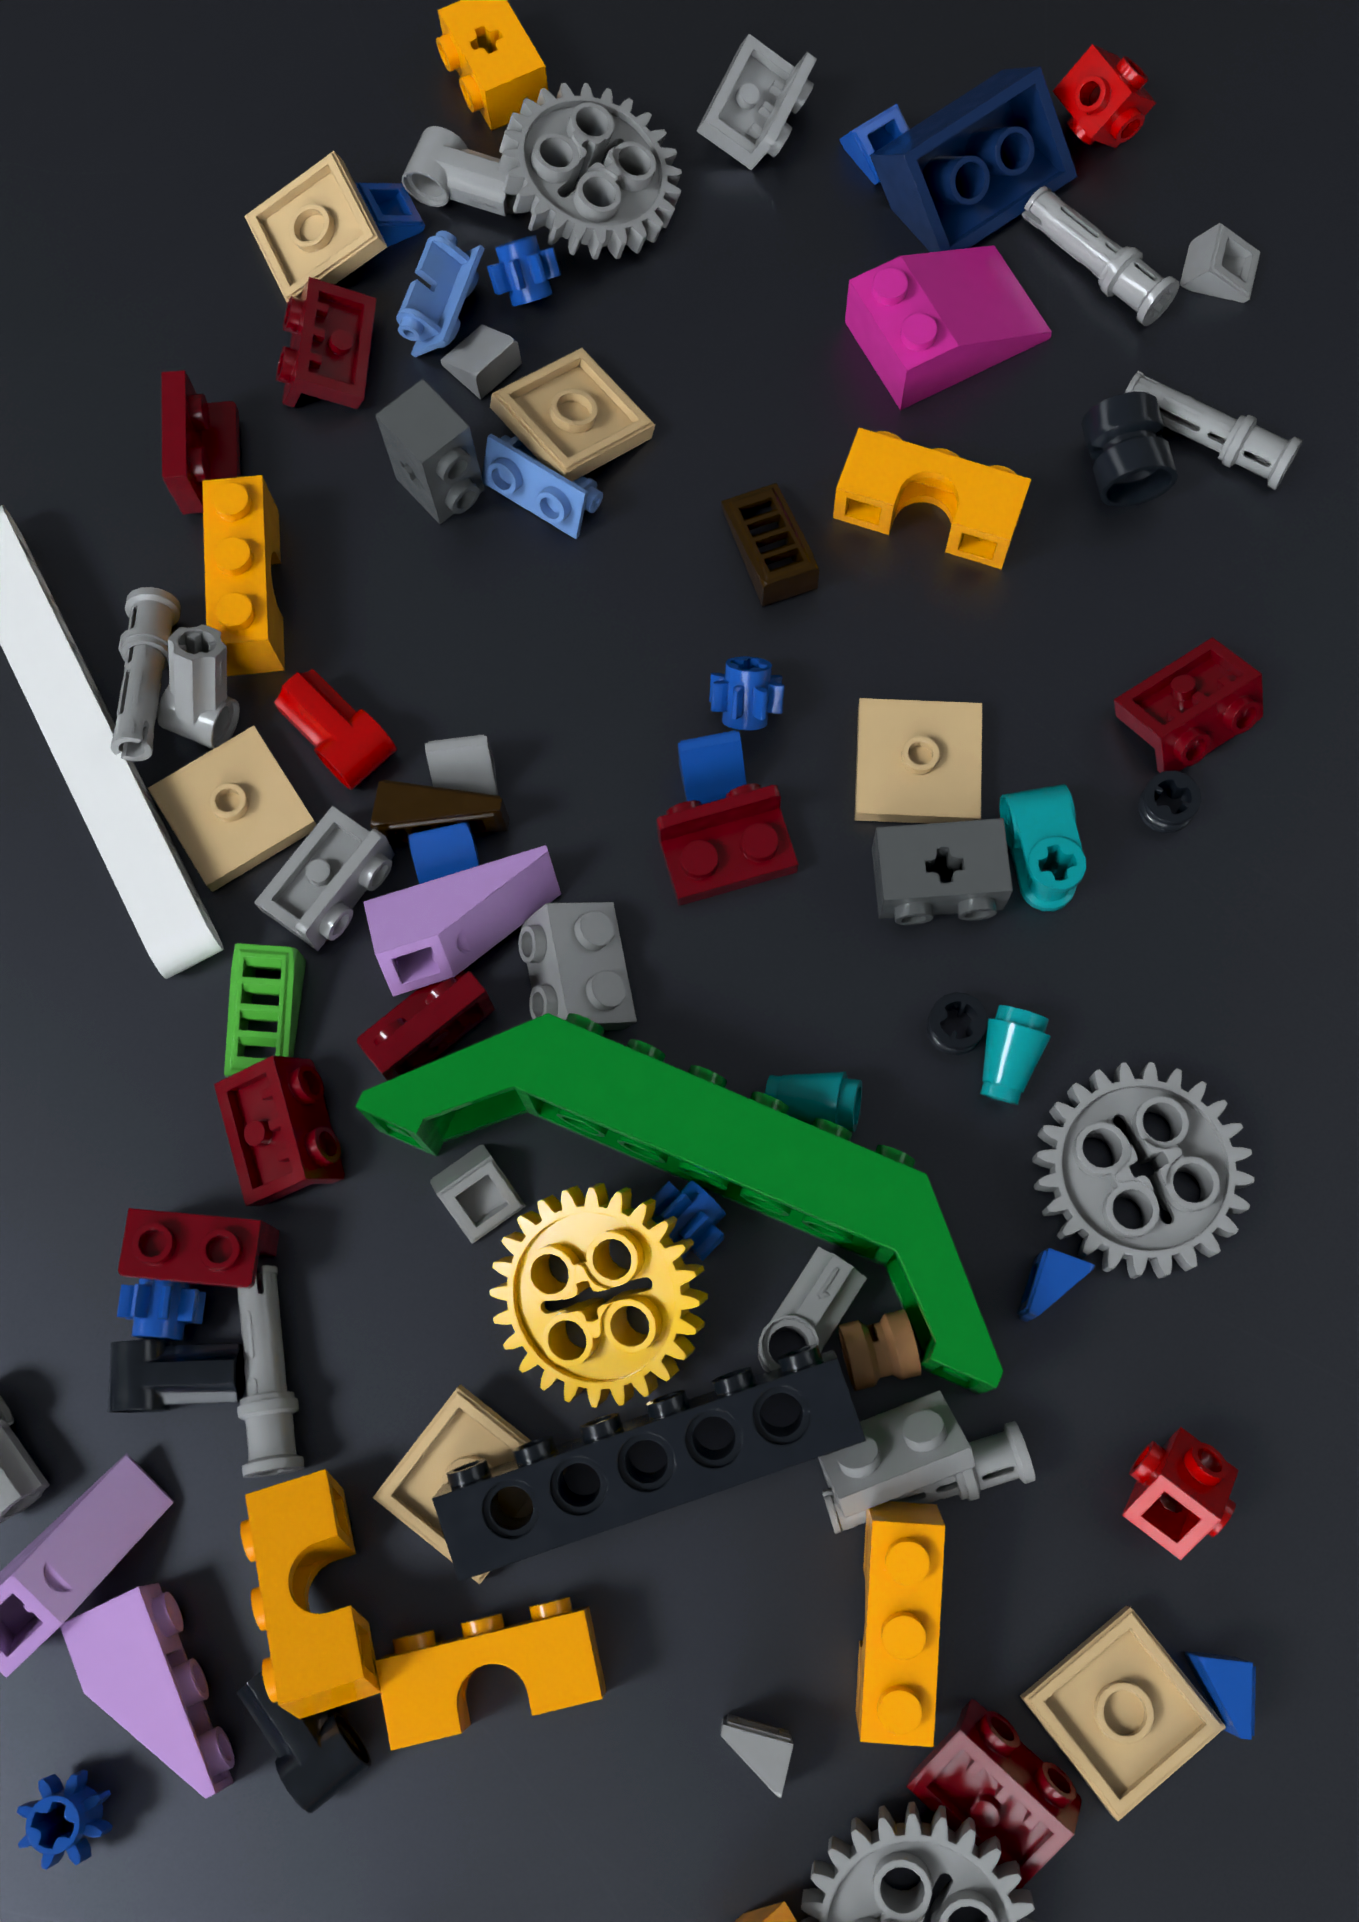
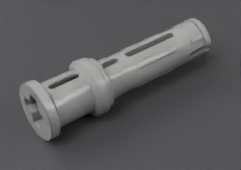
(1118, 268)
(1236, 440)
(145, 656)
(268, 1404)
(997, 1461)

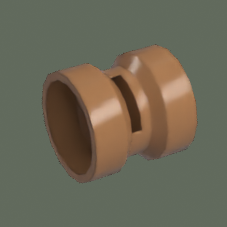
(879, 1350)

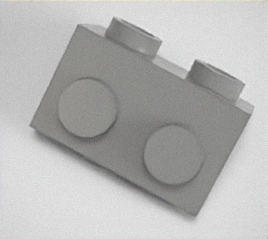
(755, 101)
(327, 878)
(577, 964)
(900, 1454)

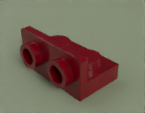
(327, 344)
(197, 441)
(1193, 705)
(726, 843)
(425, 1024)
(279, 1128)
(194, 1248)
(1003, 1786)

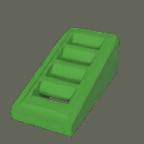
(243, 984)

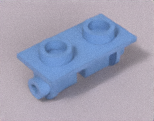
(433, 313)
(527, 482)

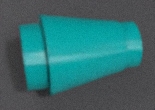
(1012, 1052)
(819, 1096)

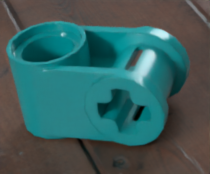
(1040, 836)

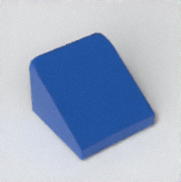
(872, 136)
(392, 211)
(711, 766)
(443, 851)
(1049, 1279)
(1229, 1689)

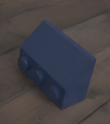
(976, 161)

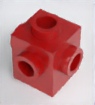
(1105, 97)
(1181, 1492)

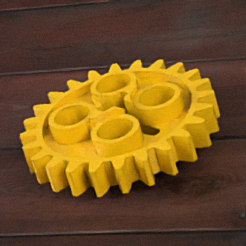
(614, 1352)

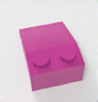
(940, 319)

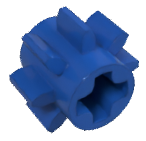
(524, 270)
(746, 693)
(696, 1216)
(160, 1308)
(46, 1829)

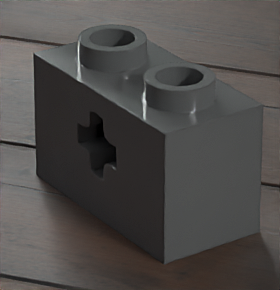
(431, 451)
(968, 853)

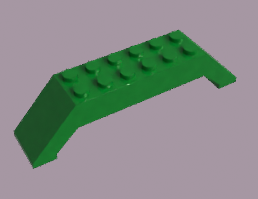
(721, 1142)

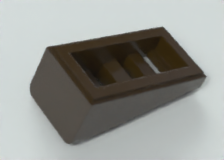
(782, 581)
(415, 808)

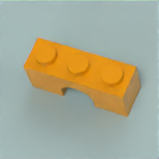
(890, 474)
(238, 557)
(900, 1624)
(313, 1657)
(428, 1681)

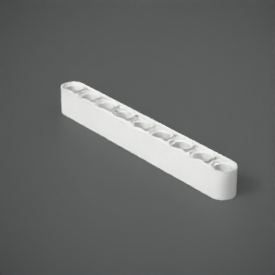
(102, 784)

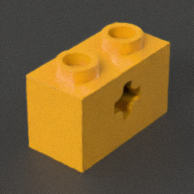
(491, 56)

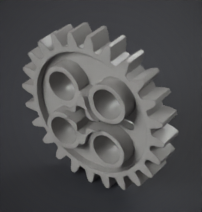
(566, 140)
(1195, 1146)
(858, 1892)

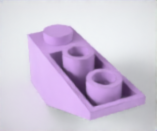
(453, 920)
(74, 1557)
(141, 1677)

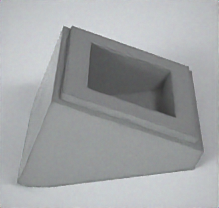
(1220, 265)
(483, 360)
(462, 764)
(477, 1193)
(761, 1747)

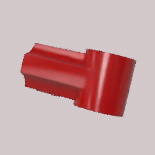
(343, 738)

